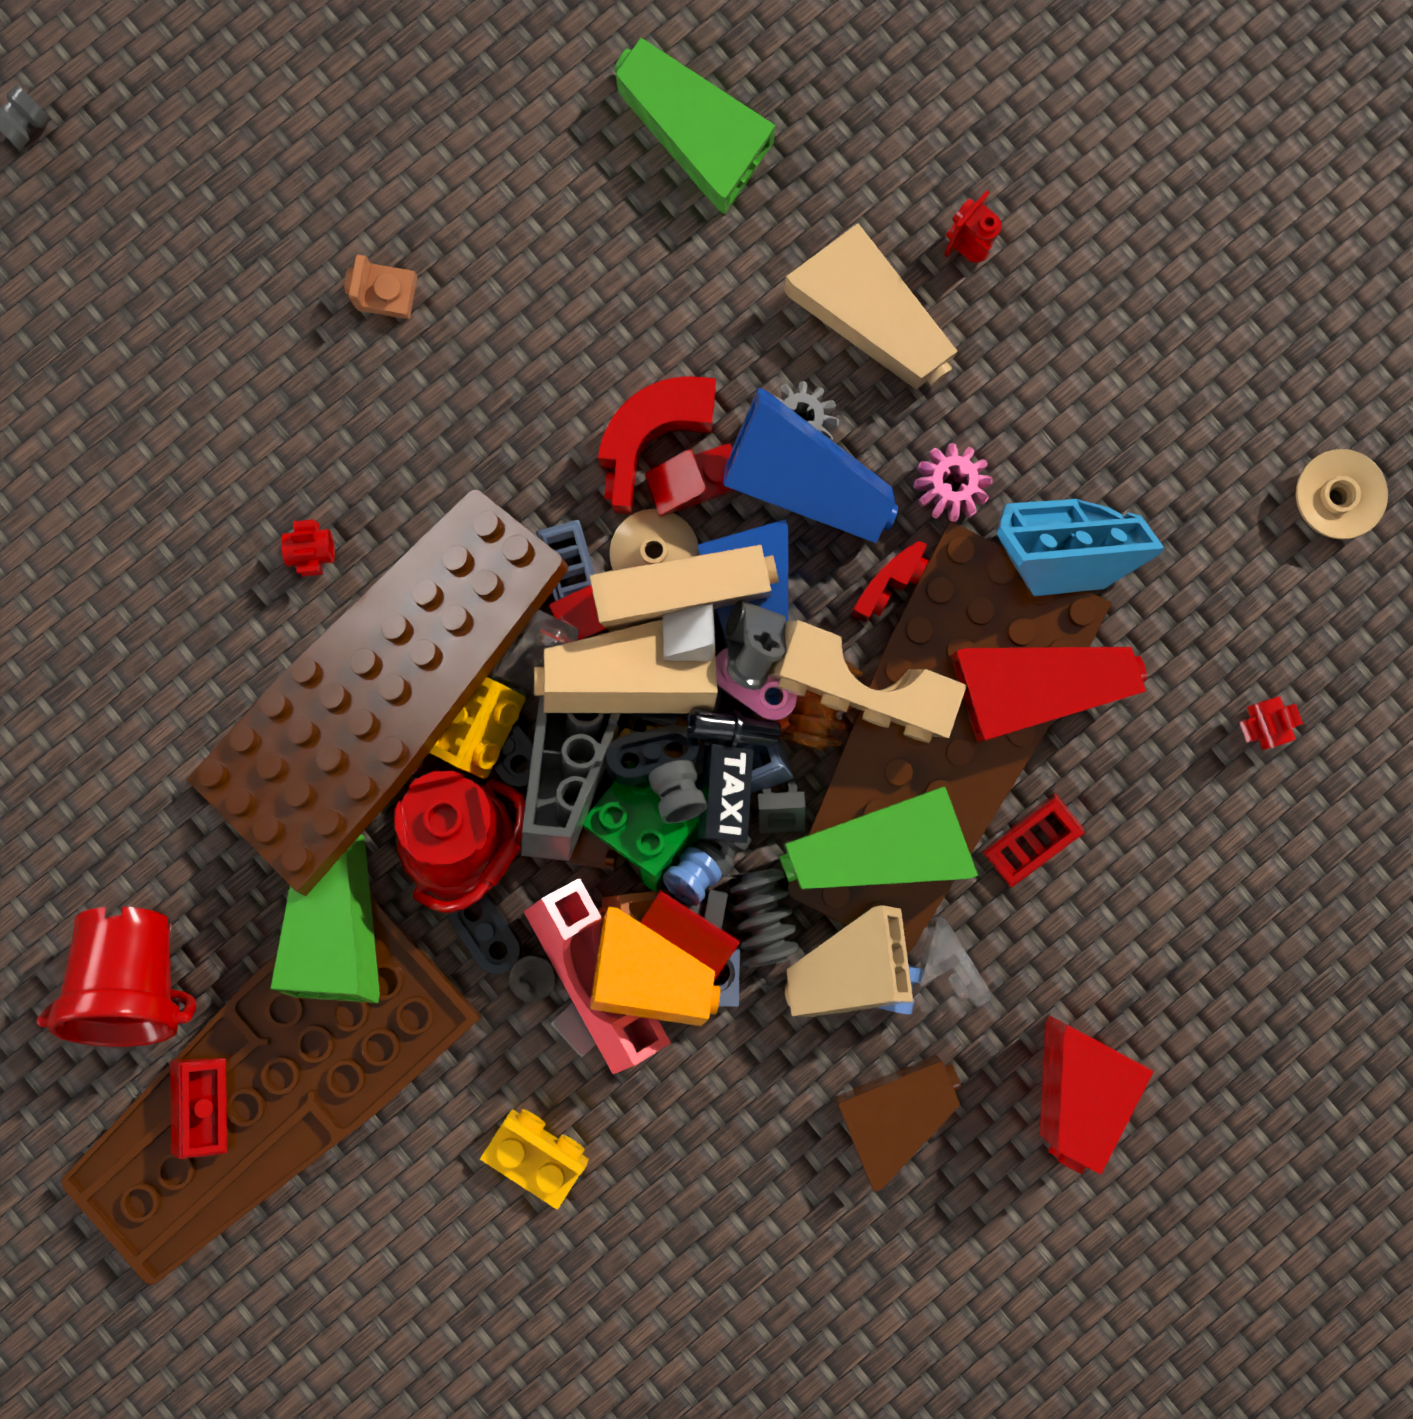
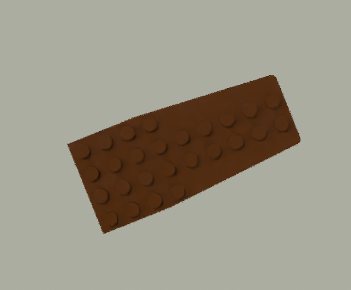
(961, 601)
(377, 690)
(294, 1089)

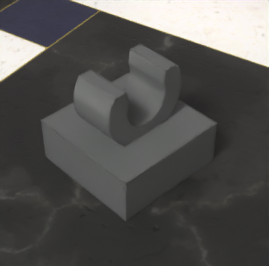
(781, 810)
(714, 908)

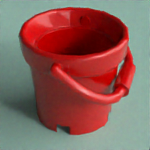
(456, 838)
(118, 982)

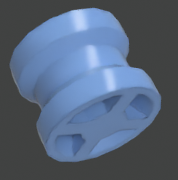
(692, 876)

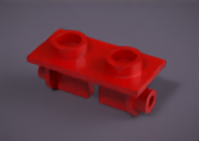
(973, 230)

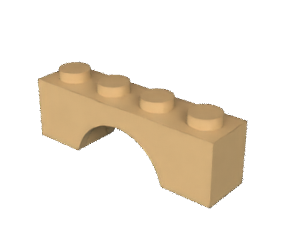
(918, 700)

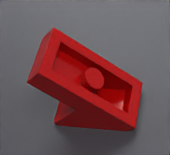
(688, 479)

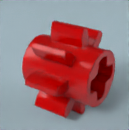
(308, 548)
(1271, 723)

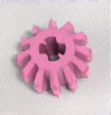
(963, 471)

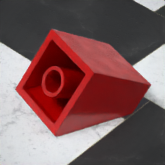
(1086, 1096)

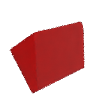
(690, 932)
(198, 1107)

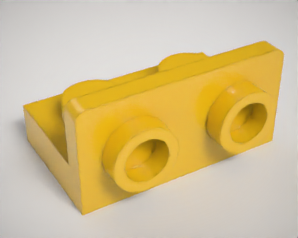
(480, 729)
(535, 1157)

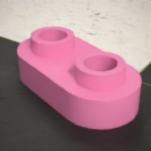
(751, 698)

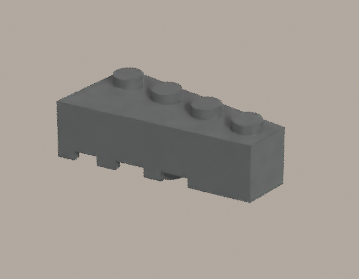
(564, 778)

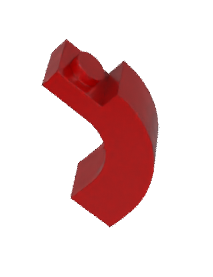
(655, 410)

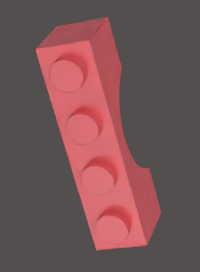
(570, 935)

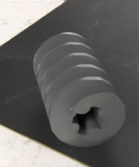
(764, 917)

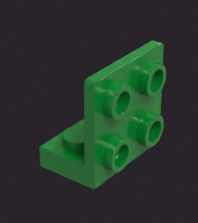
(632, 825)

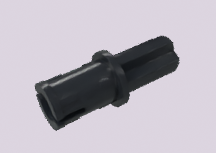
(732, 728)

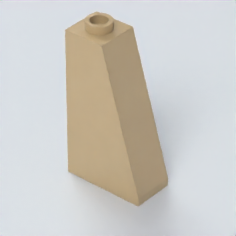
(871, 306)
(653, 590)
(623, 675)

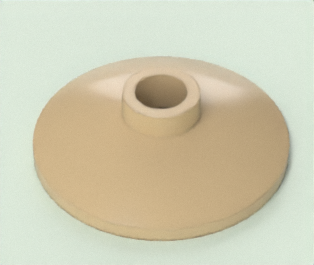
(1358, 482)
(645, 528)

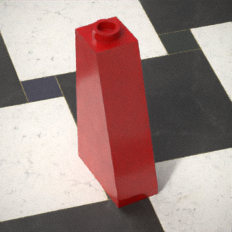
(1039, 684)

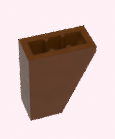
(898, 1115)

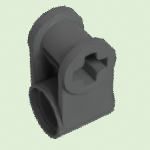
(753, 643)

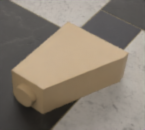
(854, 968)

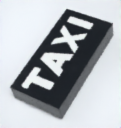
(727, 793)

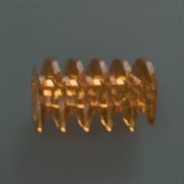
(816, 721)

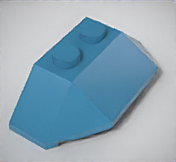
(1074, 544)

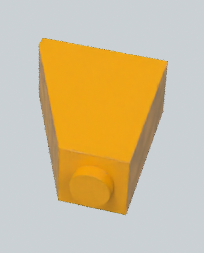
(649, 975)

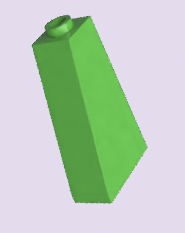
(695, 121)
(887, 846)
(330, 936)

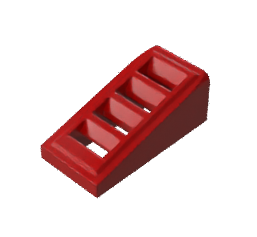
(1072, 831)

